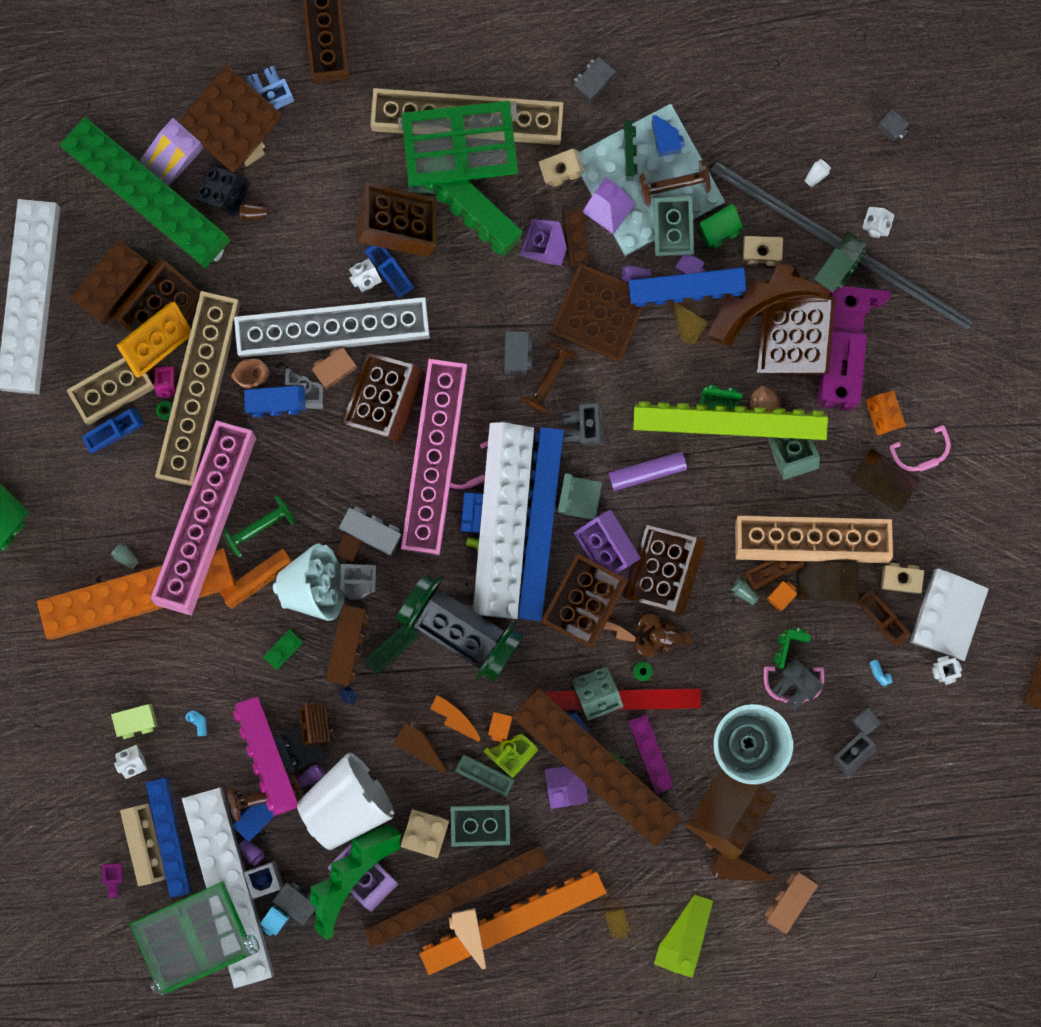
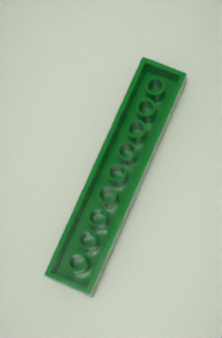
(145, 192)

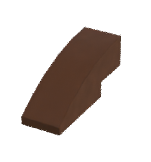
(883, 618)

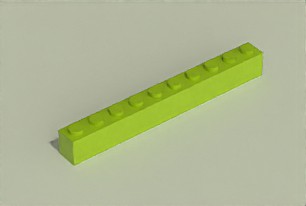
(730, 421)

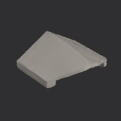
(356, 580)

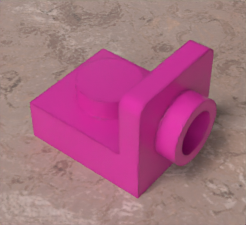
(165, 382)

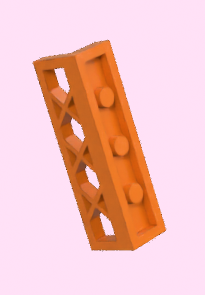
(256, 579)

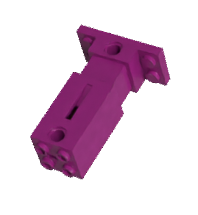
(848, 347)

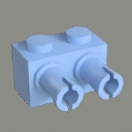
(276, 93)

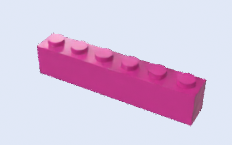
(265, 756)

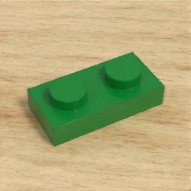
(283, 649)

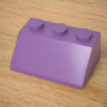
(607, 543)

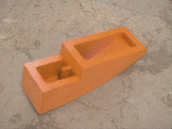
(455, 718)

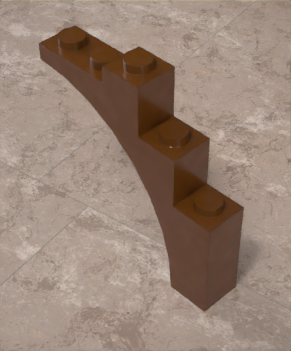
(739, 310)

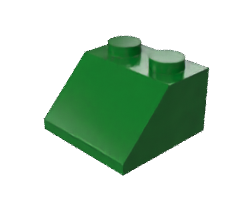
(720, 227)

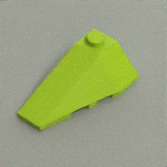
(683, 942)

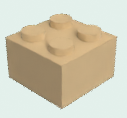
(425, 833)

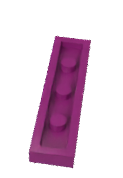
(651, 754)

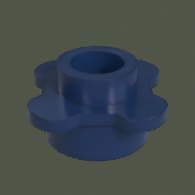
(348, 695)

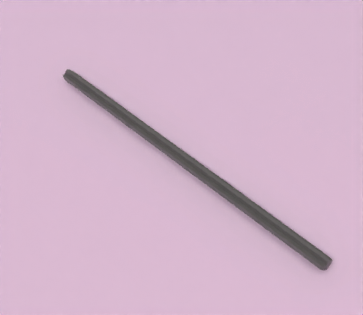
(834, 240)

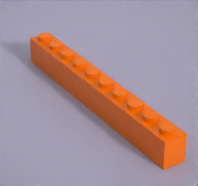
(516, 920)

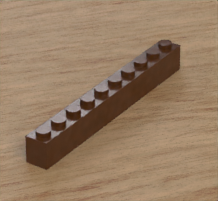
(455, 896)

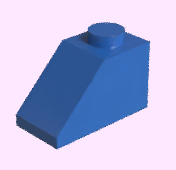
(666, 137)

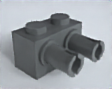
(591, 425)
(804, 681)

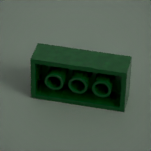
(841, 262)

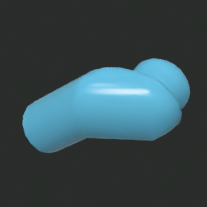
(878, 674)
(198, 720)

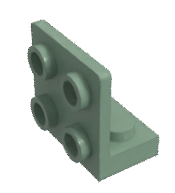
(579, 497)
(597, 693)

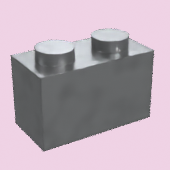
(593, 80)
(855, 754)
(295, 902)

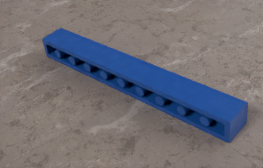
(541, 523)

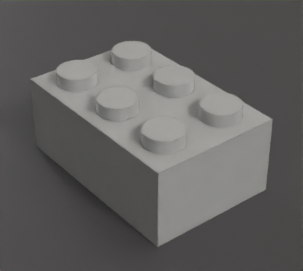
(371, 531)

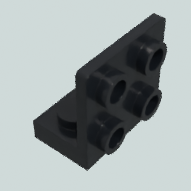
(222, 190)
(294, 753)

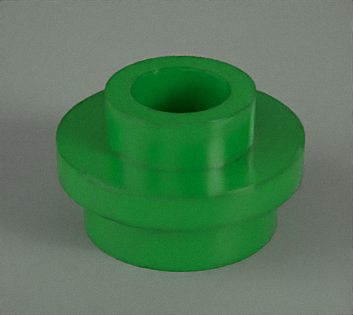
(159, 408)
(638, 676)

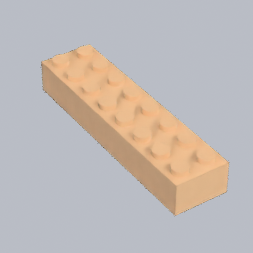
(813, 539)

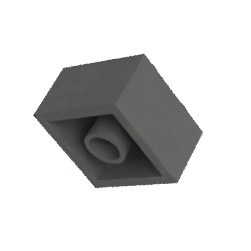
(516, 353)

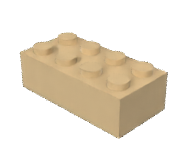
(108, 391)

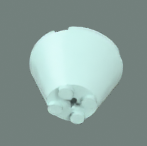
(311, 584)

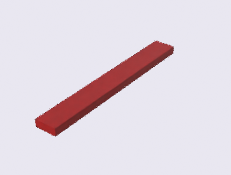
(637, 699)

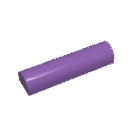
(647, 471)

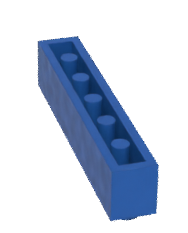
(687, 285)
(169, 837)

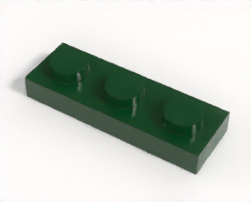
(630, 150)
(391, 649)

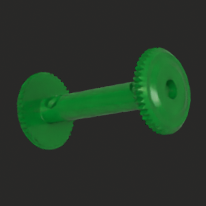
(258, 526)

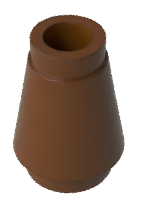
(252, 211)

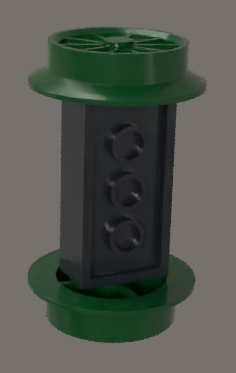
(458, 628)

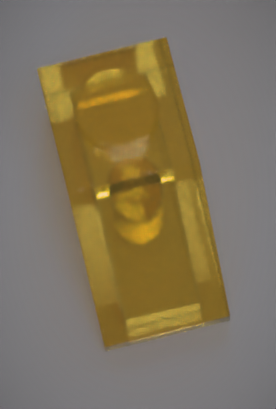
(688, 324)

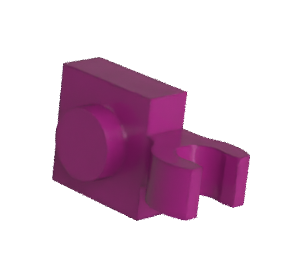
(112, 875)

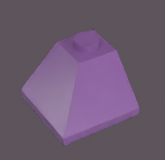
(609, 206)
(544, 242)
(564, 787)

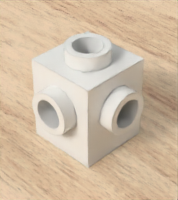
(878, 222)
(364, 275)
(953, 666)
(130, 762)

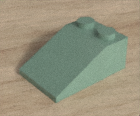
(673, 225)
(794, 456)

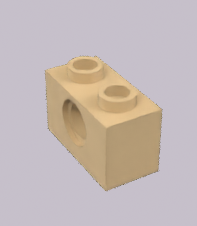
(551, 166)
(773, 246)
(890, 580)

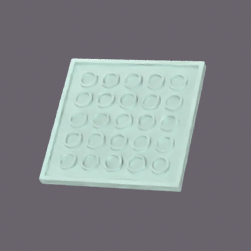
(607, 160)

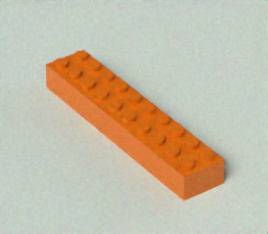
(120, 599)

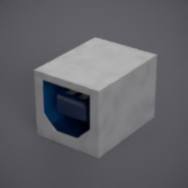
(264, 879)

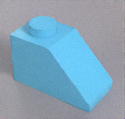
(274, 920)

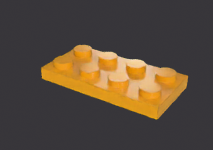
(154, 339)

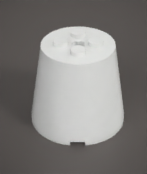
(344, 804)

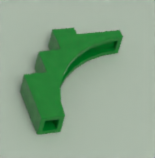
(346, 872)

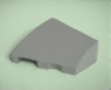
(313, 390)

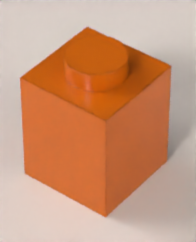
(782, 595)
(499, 726)

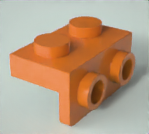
(885, 412)

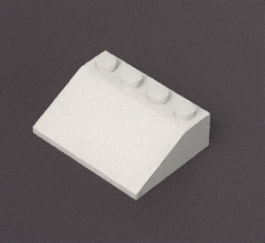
(949, 614)

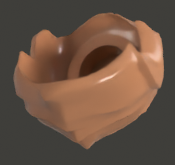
(250, 373)
(765, 398)

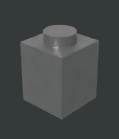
(893, 126)
(866, 721)

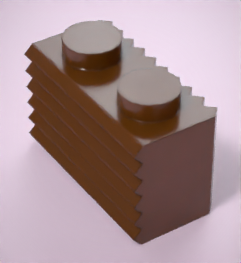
(315, 724)

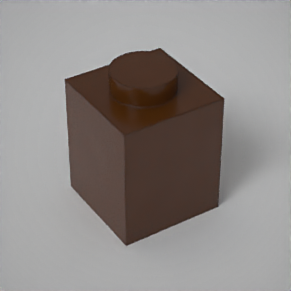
(348, 548)

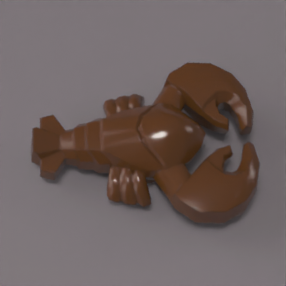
(660, 636)

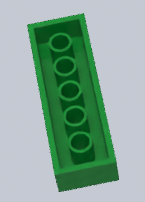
(478, 214)

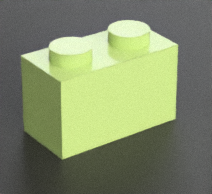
(134, 720)

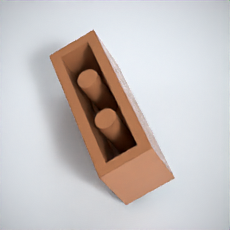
(790, 902)

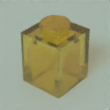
(617, 923)

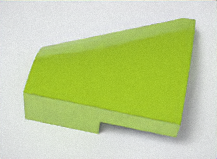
(512, 754)

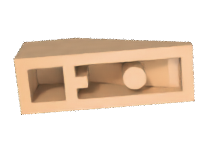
(468, 932)

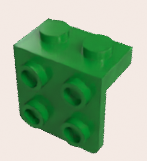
(713, 396)
(784, 639)

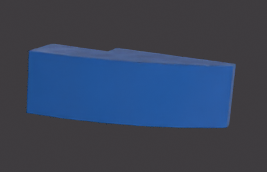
(389, 270)
(113, 430)

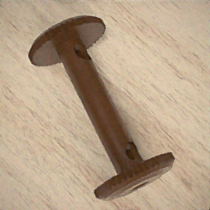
(675, 183)
(549, 378)
(256, 798)

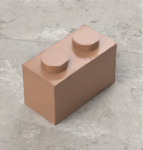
(334, 367)

